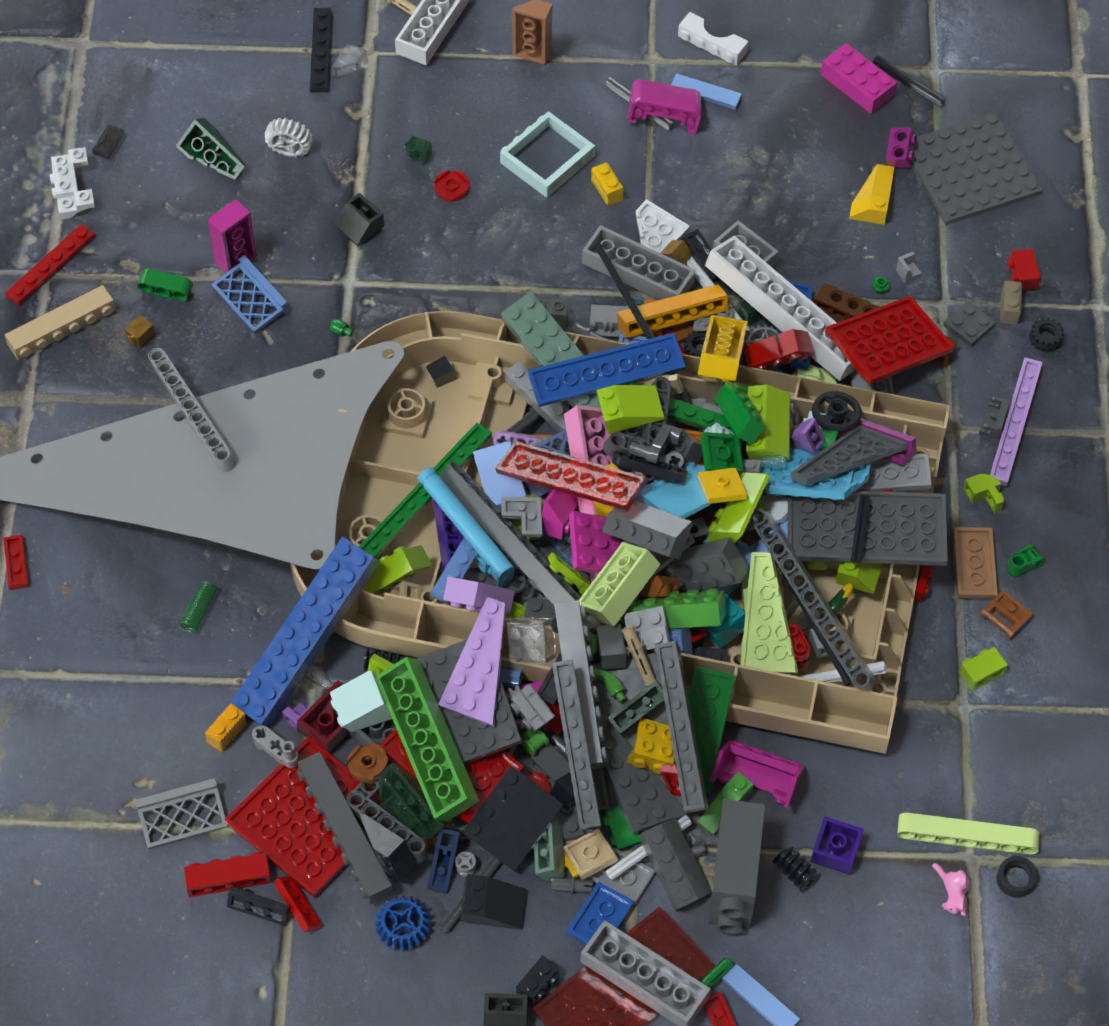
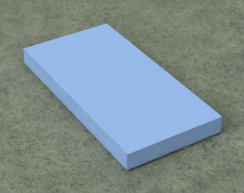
(495, 484)

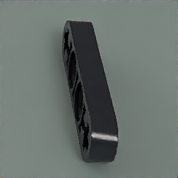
(639, 464)

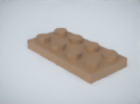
(975, 562)

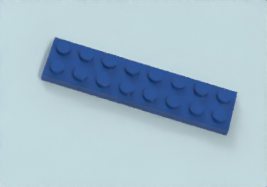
(606, 368)

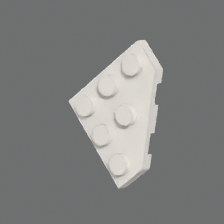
(658, 227)

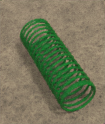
(197, 602)

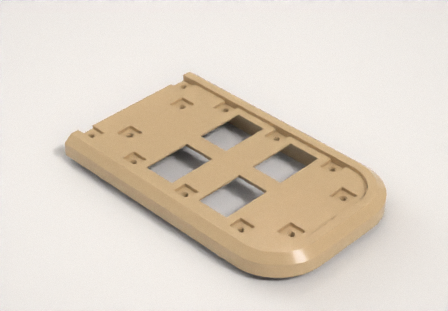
(403, 442)

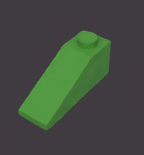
(737, 789)

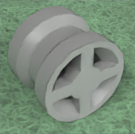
(465, 859)

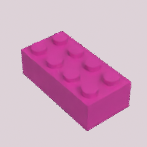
(858, 78)
(232, 235)

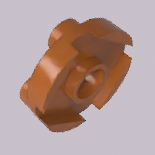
(366, 753)

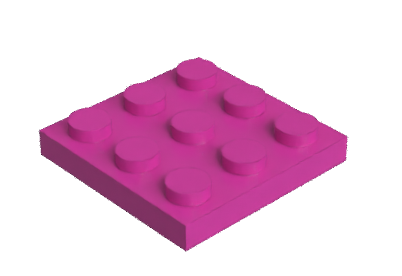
(589, 544)

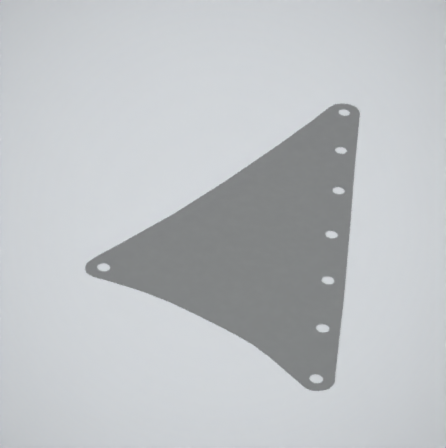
(157, 473)

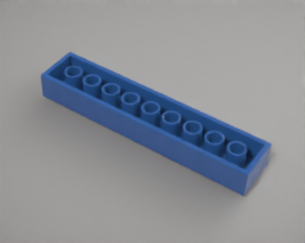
(305, 632)

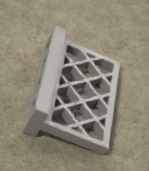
(174, 797)

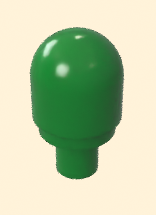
(341, 328)

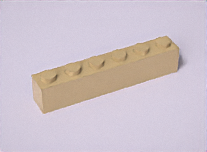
(60, 322)

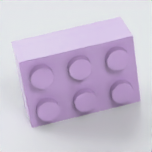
(474, 594)

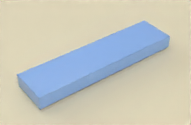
(709, 92)
(759, 998)

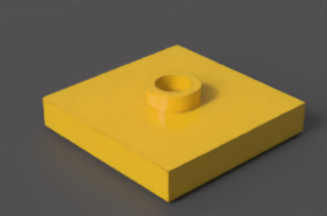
(722, 485)

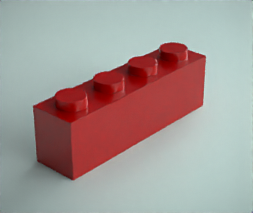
(223, 874)

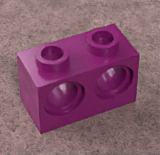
(897, 147)

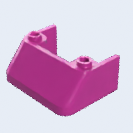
(761, 768)

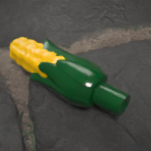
(840, 599)

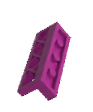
(911, 447)

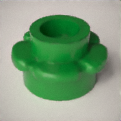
(880, 288)

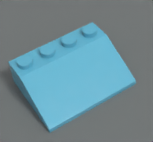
(674, 497)

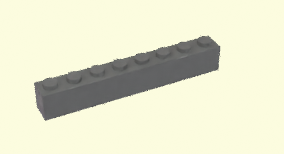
(344, 828)

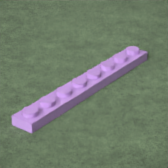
(1015, 420)

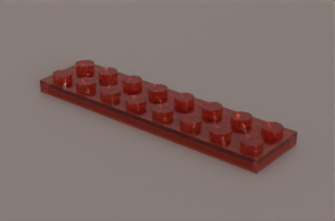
(571, 475)

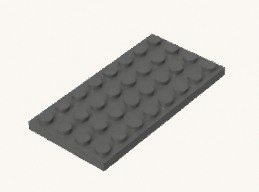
(898, 528)

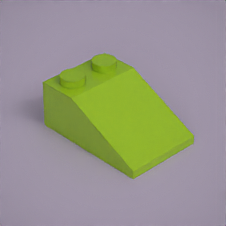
(629, 406)

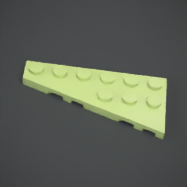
(766, 628)

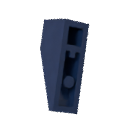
(444, 859)

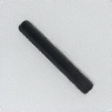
(860, 529)

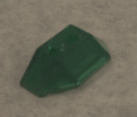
(405, 801)

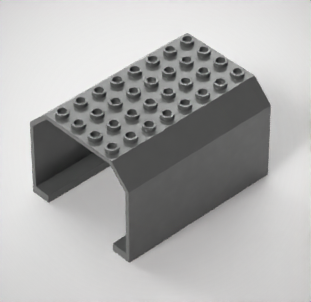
(675, 712)

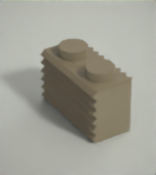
(1011, 302)

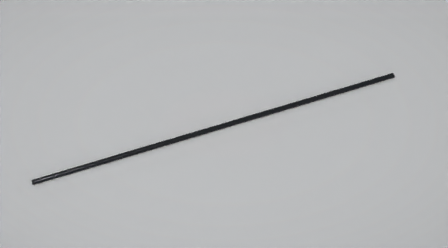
(685, 398)

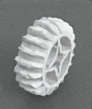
(288, 137)

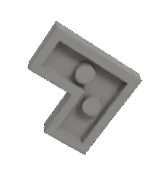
(528, 510)

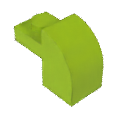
(984, 487)

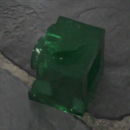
(418, 149)
(746, 311)

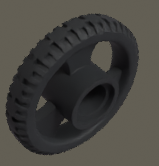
(837, 411)

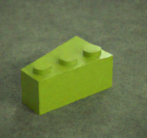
(396, 568)

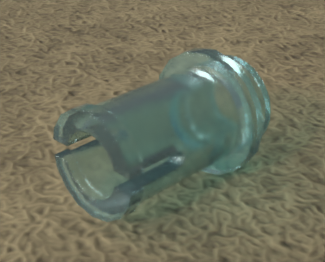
(773, 462)

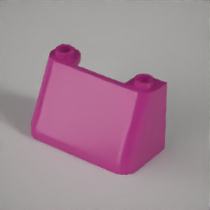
(666, 102)

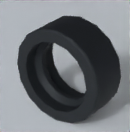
(1026, 865)

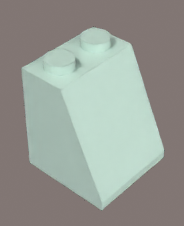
(360, 703)

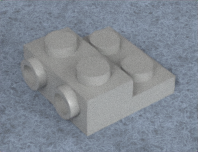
(649, 626)

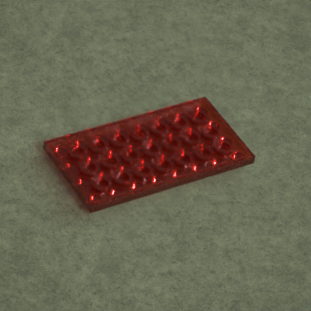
(595, 1001)

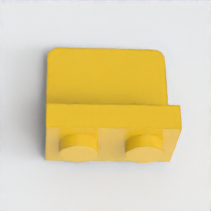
(652, 746)

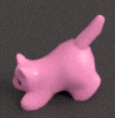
(956, 885)

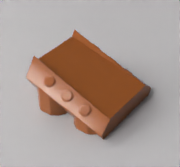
(660, 586)

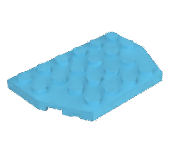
(834, 487)

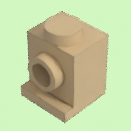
(406, 589)

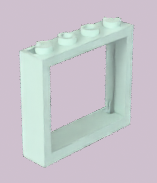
(566, 171)

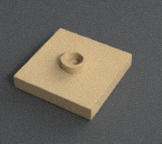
(590, 853)

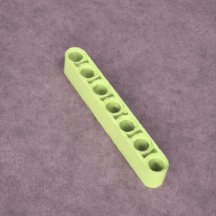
(968, 833)

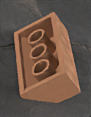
(532, 30)

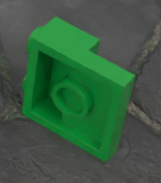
(721, 451)

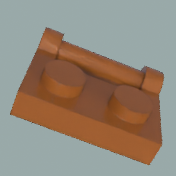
(1011, 610)

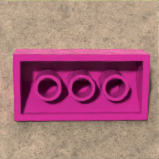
(556, 513)

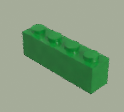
(740, 412)

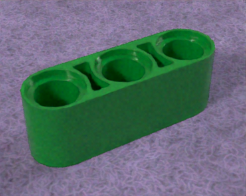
(165, 284)

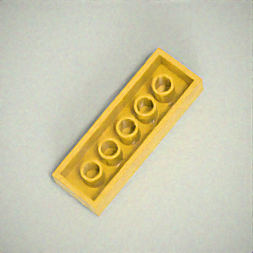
(722, 348)

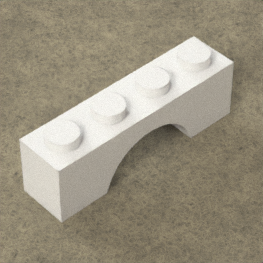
(728, 48)

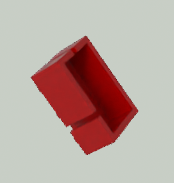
(770, 352)

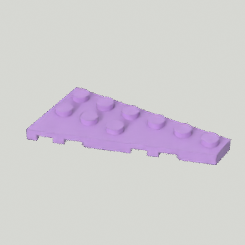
(477, 673)

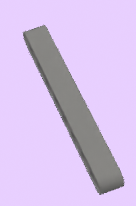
(191, 410)

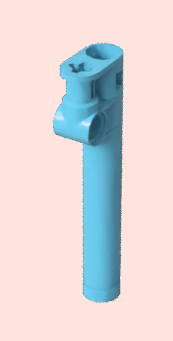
(488, 555)

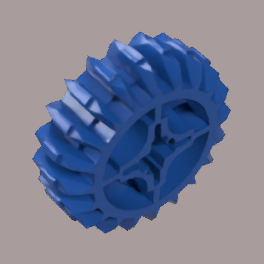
(391, 912)

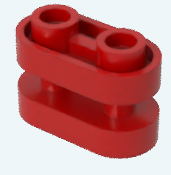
(800, 646)

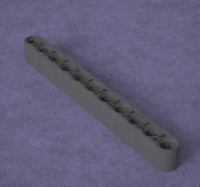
(508, 536)
(819, 603)

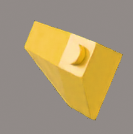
(873, 198)

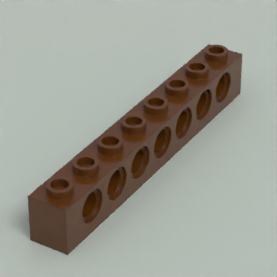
(849, 306)

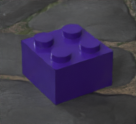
(837, 845)

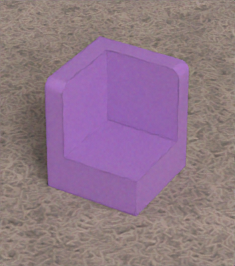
(291, 716)

